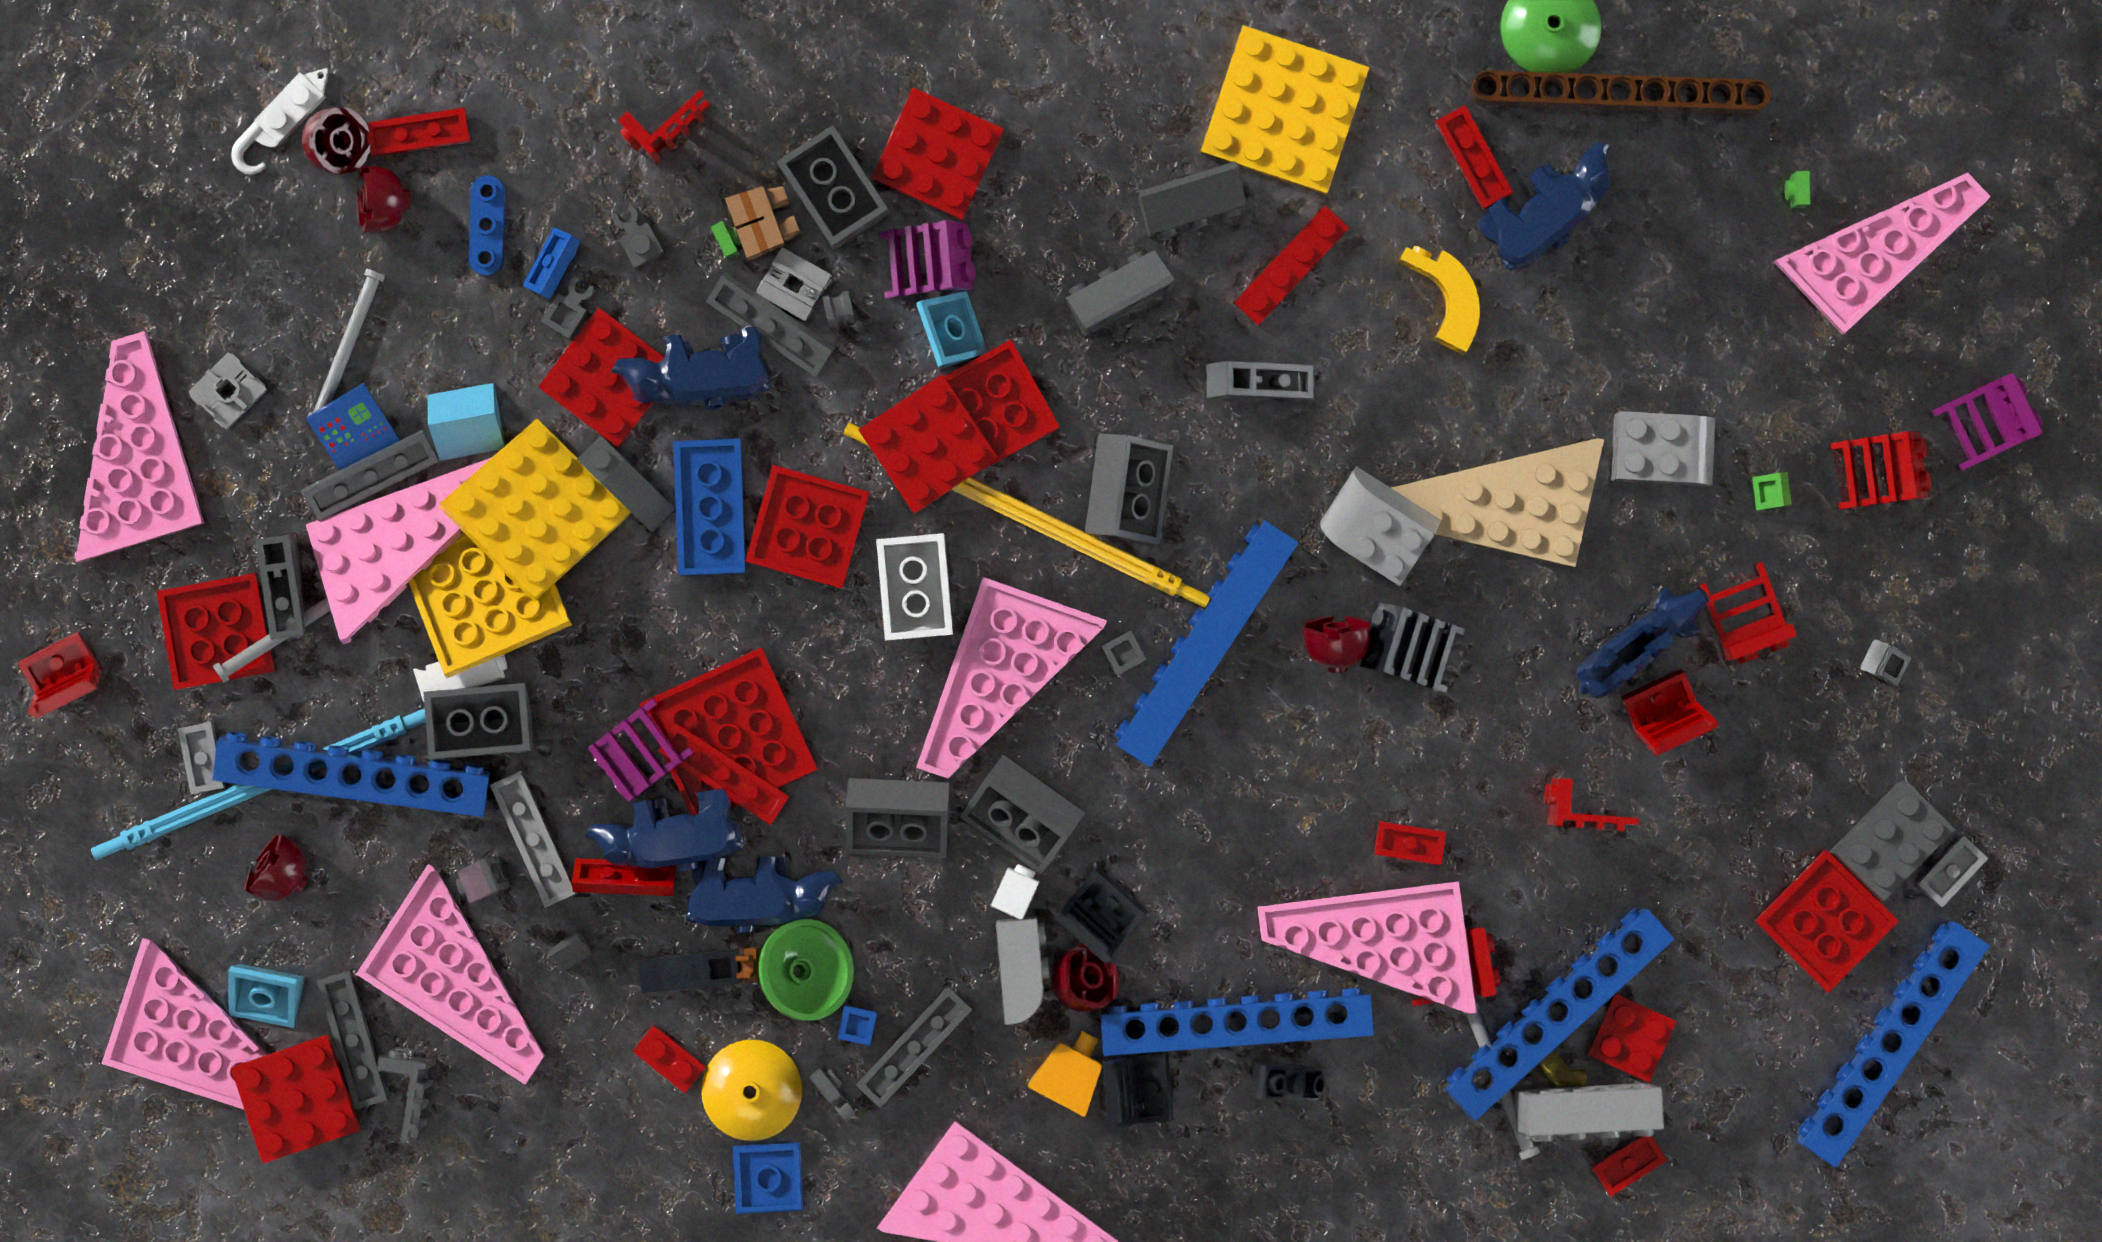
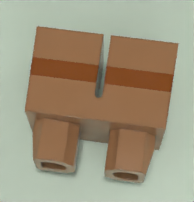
(756, 221)

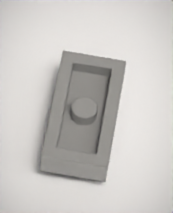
(198, 752)
(1951, 871)

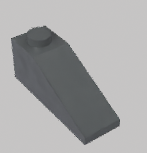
(1259, 380)
(626, 484)
(282, 584)
(482, 879)

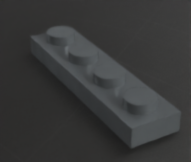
(773, 324)
(370, 475)
(352, 1039)
(914, 1047)

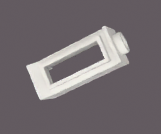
(434, 679)

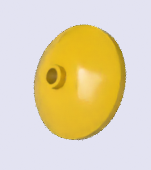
(755, 1065)

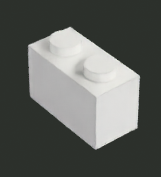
(1016, 891)

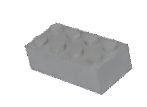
(1588, 1109)

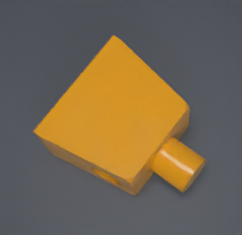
(1069, 1074)

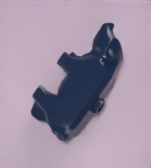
(1552, 214)
(699, 377)
(1640, 642)
(669, 840)
(756, 900)

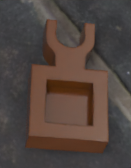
(749, 964)

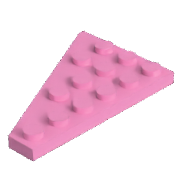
(138, 466)
(380, 546)
(1003, 660)
(1390, 936)
(443, 974)
(177, 1031)
(981, 1196)

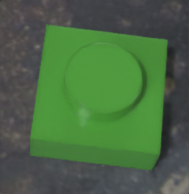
(1798, 189)
(727, 240)
(1772, 491)

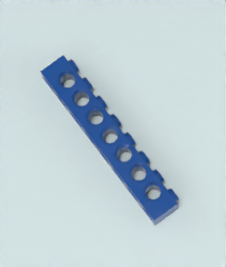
(231, 769)
(1651, 941)
(1968, 952)
(1356, 1023)

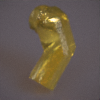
(1560, 1074)

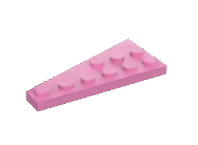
(1868, 259)

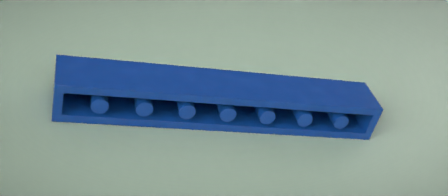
(1207, 642)

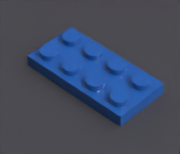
(709, 507)

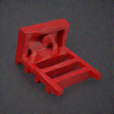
(653, 144)
(1903, 467)
(1750, 638)
(60, 674)
(1667, 713)
(1559, 797)
(1483, 975)

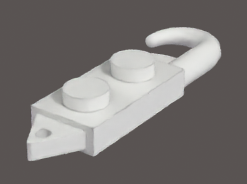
(281, 117)

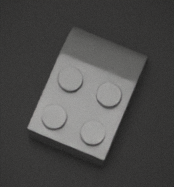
(1663, 449)
(1378, 526)
(1021, 966)

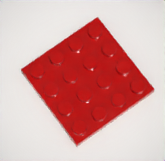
(741, 715)

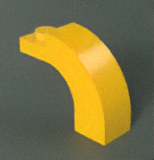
(1459, 294)

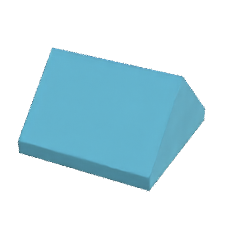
(952, 329)
(465, 422)
(264, 995)

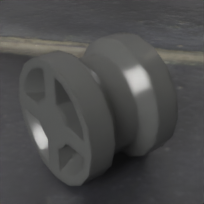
(839, 309)

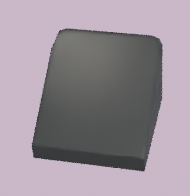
(1885, 662)
(570, 951)

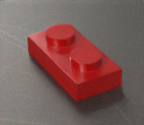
(1410, 843)
(669, 1058)
(1628, 1164)

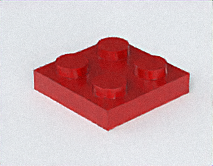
(1631, 1037)

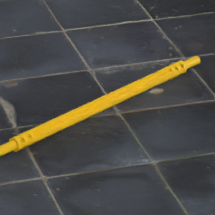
(1069, 535)

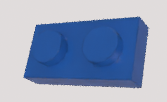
(551, 263)

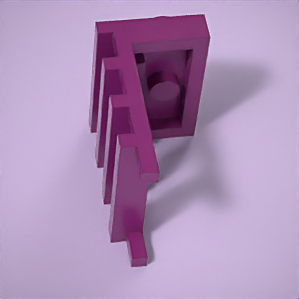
(946, 257)
(2009, 411)
(621, 767)

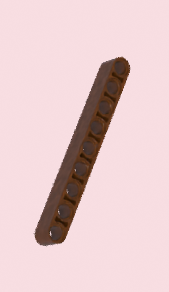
(1635, 88)

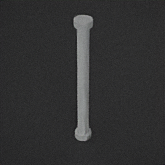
(349, 338)
(266, 644)
(1482, 1037)

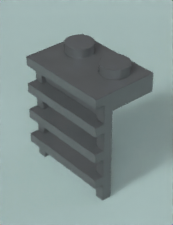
(405, 1062)

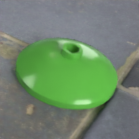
(1548, 49)
(823, 967)

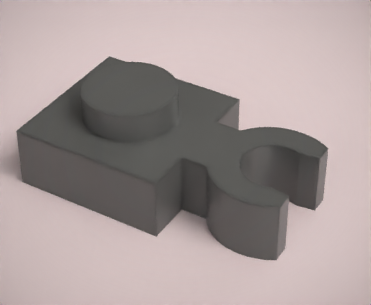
(640, 241)
(565, 312)
(829, 1085)

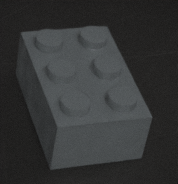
(833, 187)
(1892, 840)

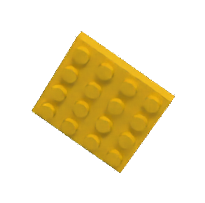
(1284, 110)
(534, 509)
(478, 610)

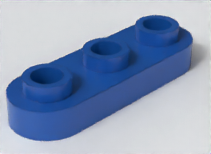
(494, 239)

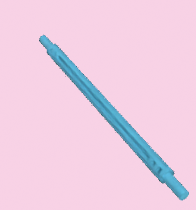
(238, 793)

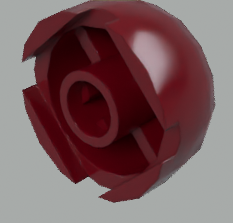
(336, 140)
(380, 199)
(1337, 642)
(278, 871)
(1084, 980)

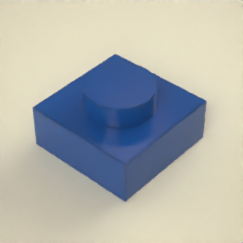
(857, 1025)

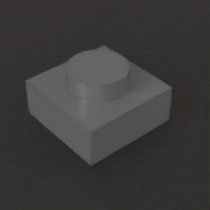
(1124, 653)

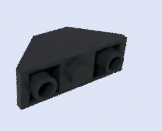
(1287, 1081)

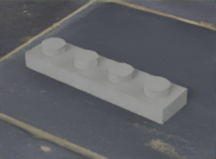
(533, 838)

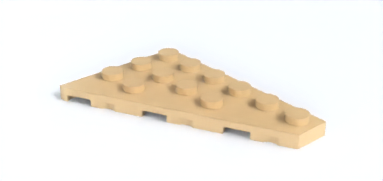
(1518, 504)

